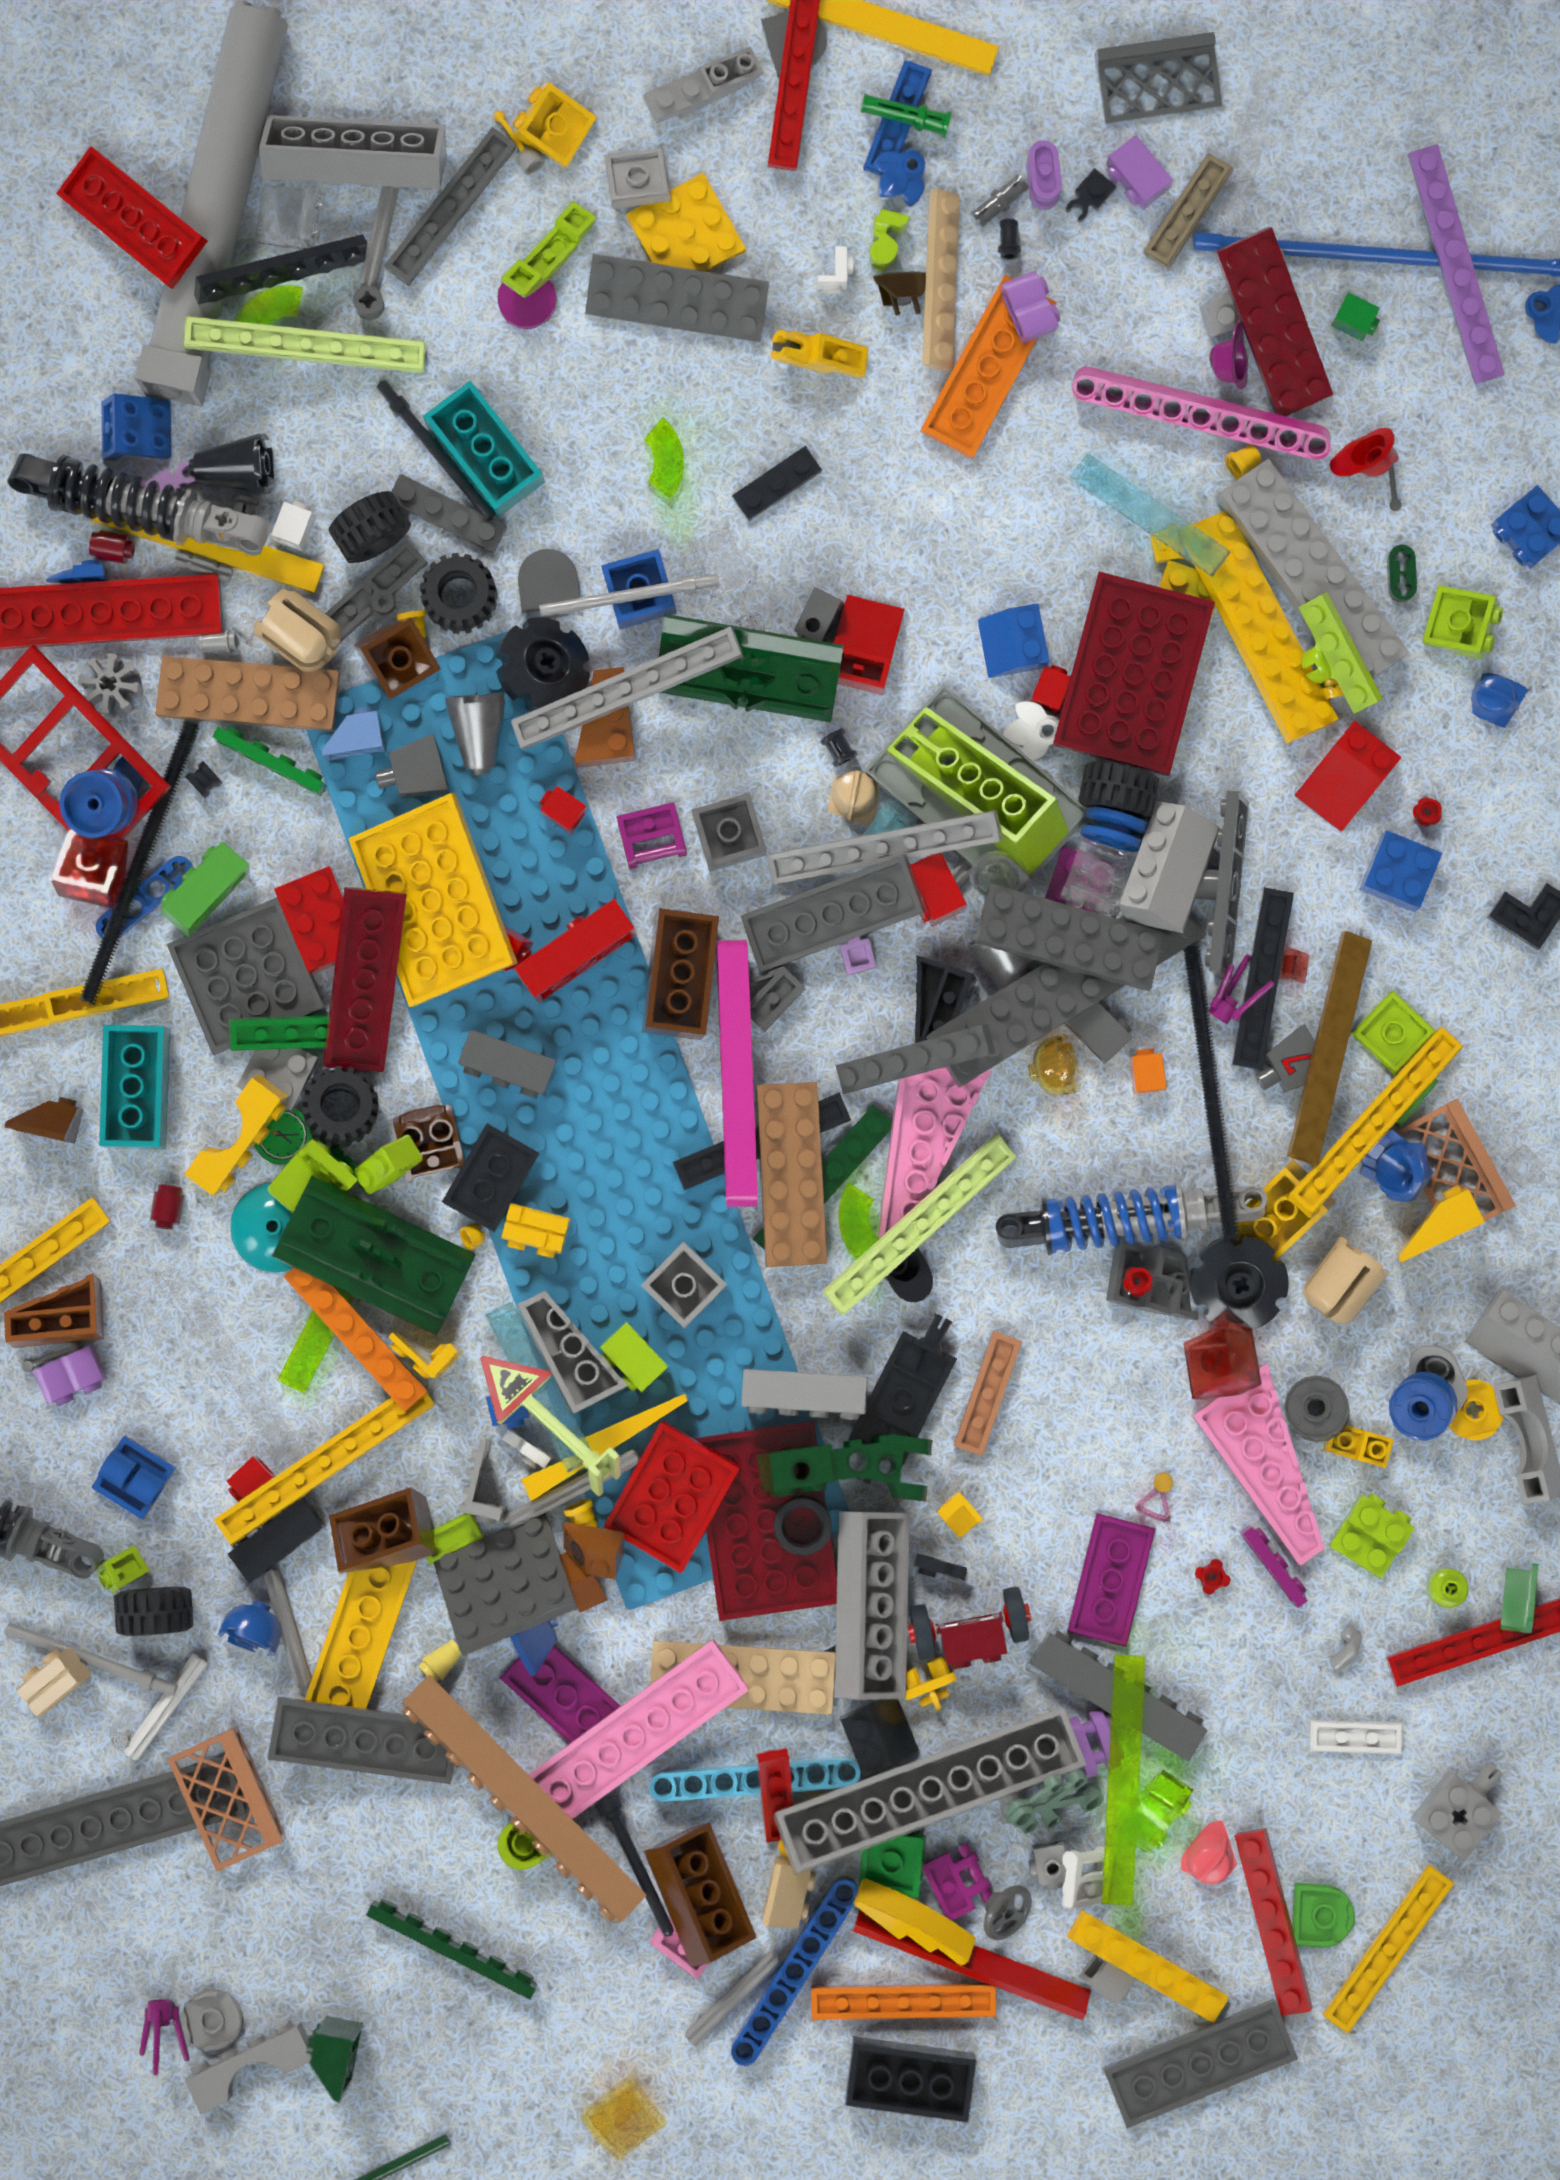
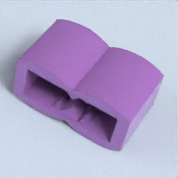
(1029, 306)
(69, 1375)

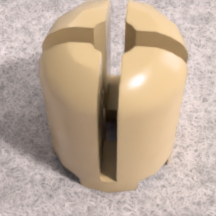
(299, 631)
(1343, 1282)

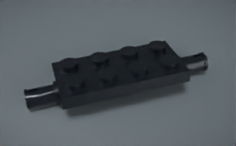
(906, 1387)

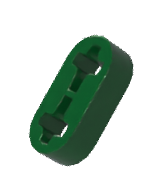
(1394, 573)

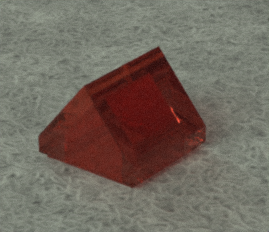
(1294, 966)

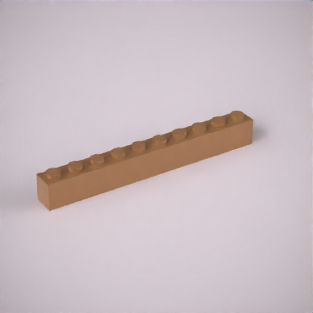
(523, 1799)

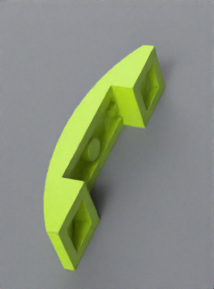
(551, 252)

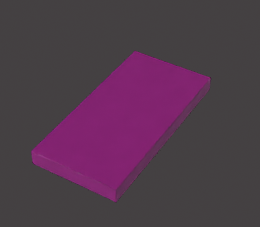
(1111, 1580)
(561, 1694)

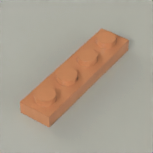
(987, 1393)

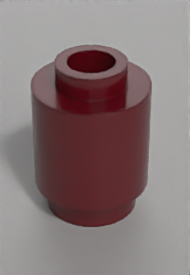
(111, 546)
(167, 1206)

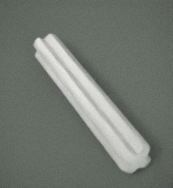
(165, 1707)

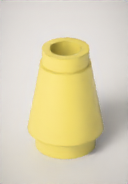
(440, 1661)

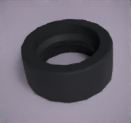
(822, 1538)

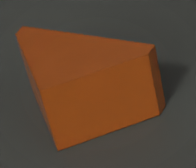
(585, 1588)

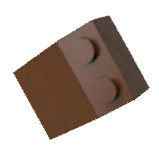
(383, 1532)

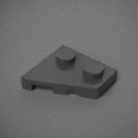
(772, 996)

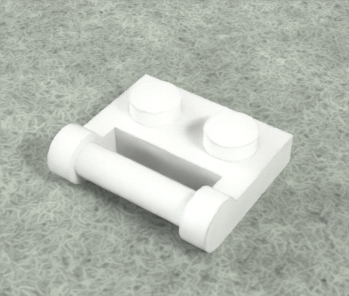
(1082, 1887)

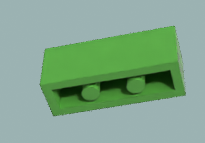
(204, 888)

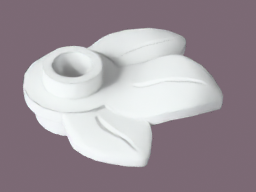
(1028, 729)

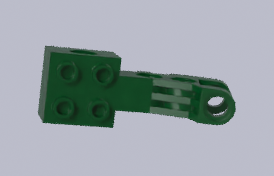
(824, 1465)

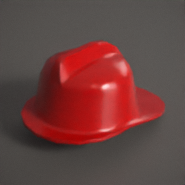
(1367, 455)

